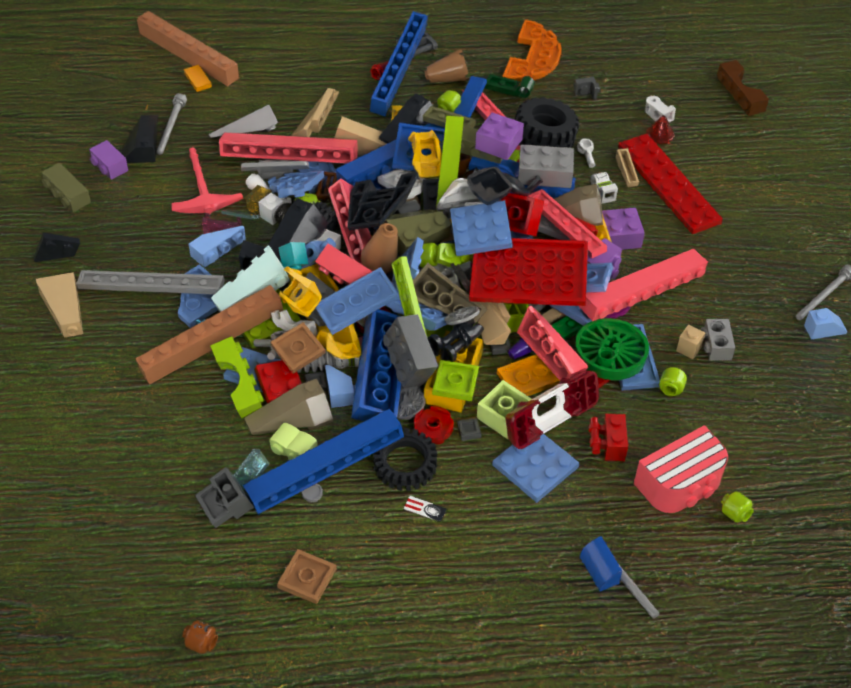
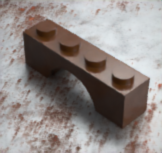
(750, 99)

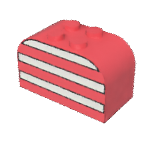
(682, 471)

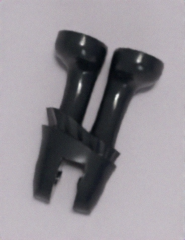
(464, 332)

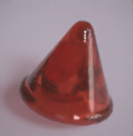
(661, 131)

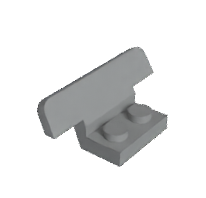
(271, 168)

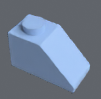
(823, 324)
(340, 387)

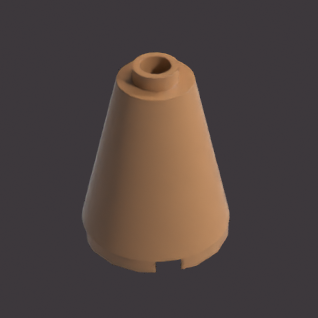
(448, 69)
(381, 249)

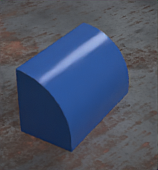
(601, 564)

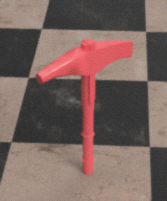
(205, 202)

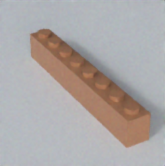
(188, 48)
(197, 340)

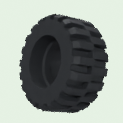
(547, 123)

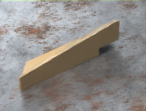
(316, 117)
(494, 323)

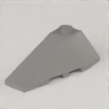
(254, 122)

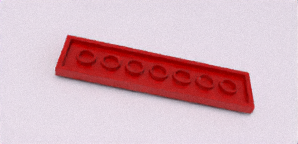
(671, 184)

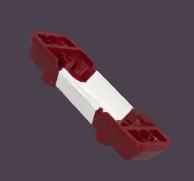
(573, 398)

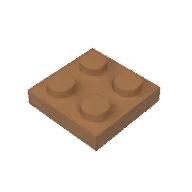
(298, 347)
(307, 576)

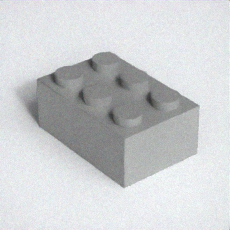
(551, 164)

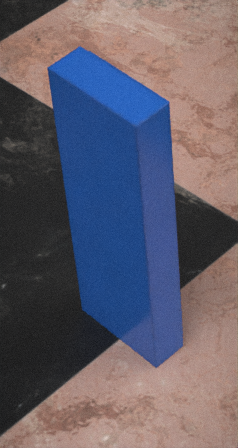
(471, 96)

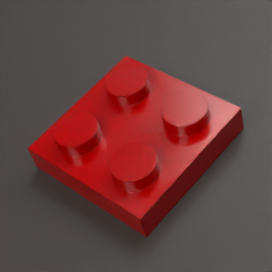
(276, 379)

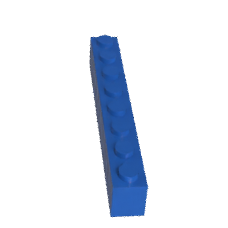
(398, 64)
(372, 164)
(323, 461)

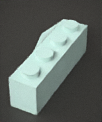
(262, 273)

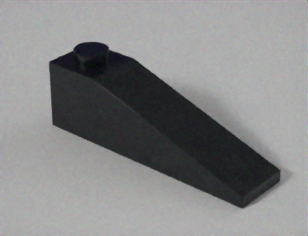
(410, 113)
(142, 141)
(300, 224)

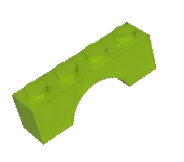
(245, 396)

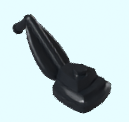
(492, 185)

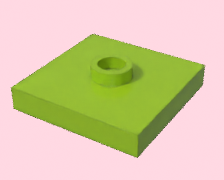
(455, 380)

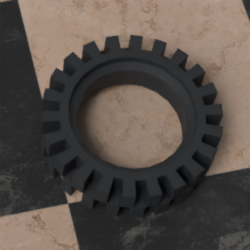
(415, 477)

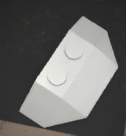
(457, 195)

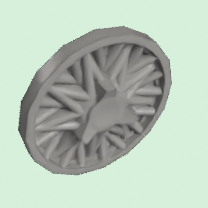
(462, 315)
(410, 403)

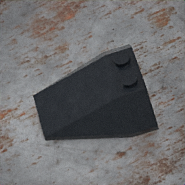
(372, 206)

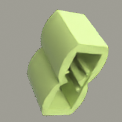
(291, 442)

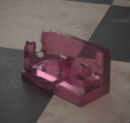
(210, 225)

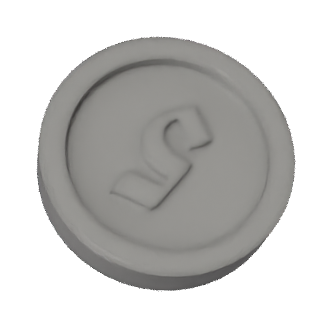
(313, 493)

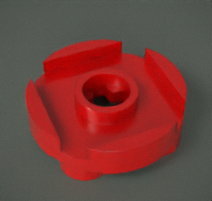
(435, 414)

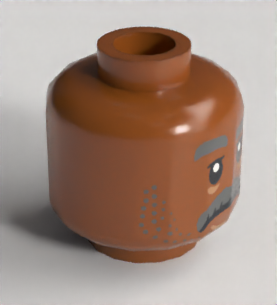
(200, 637)

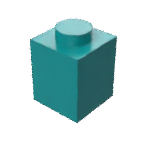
(293, 255)

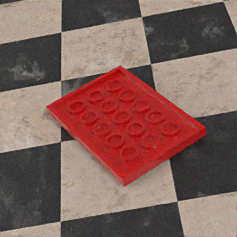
(532, 273)

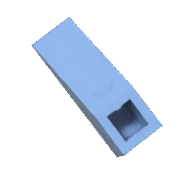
(213, 245)

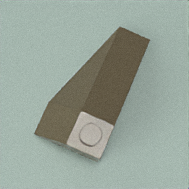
(584, 204)
(442, 294)
(299, 407)

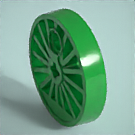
(622, 345)

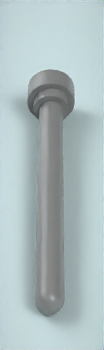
(179, 102)
(844, 275)

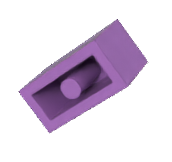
(108, 159)

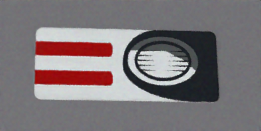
(425, 508)

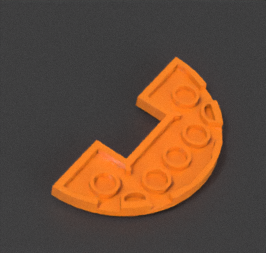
(542, 56)

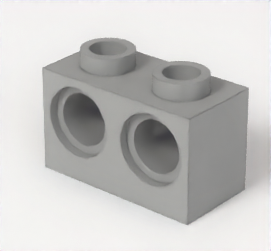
(718, 339)

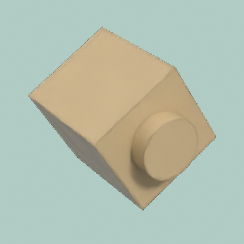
(690, 341)

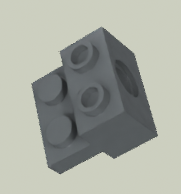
(234, 500)

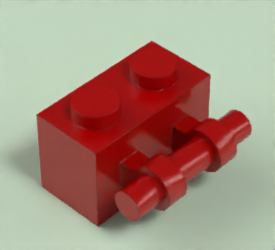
(614, 437)

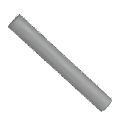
(639, 595)

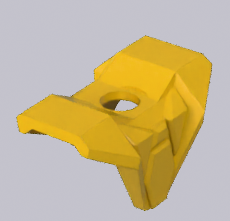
(426, 165)
(307, 300)
(341, 344)

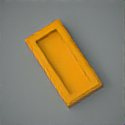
(197, 78)

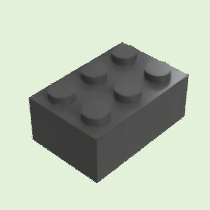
(410, 351)

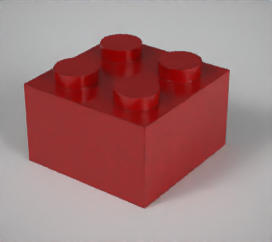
(523, 213)

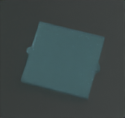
(240, 214)

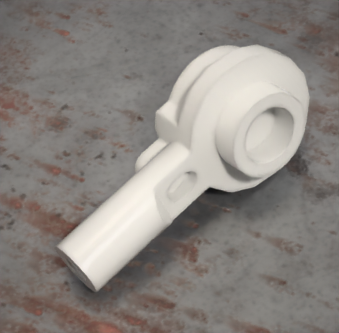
(586, 147)

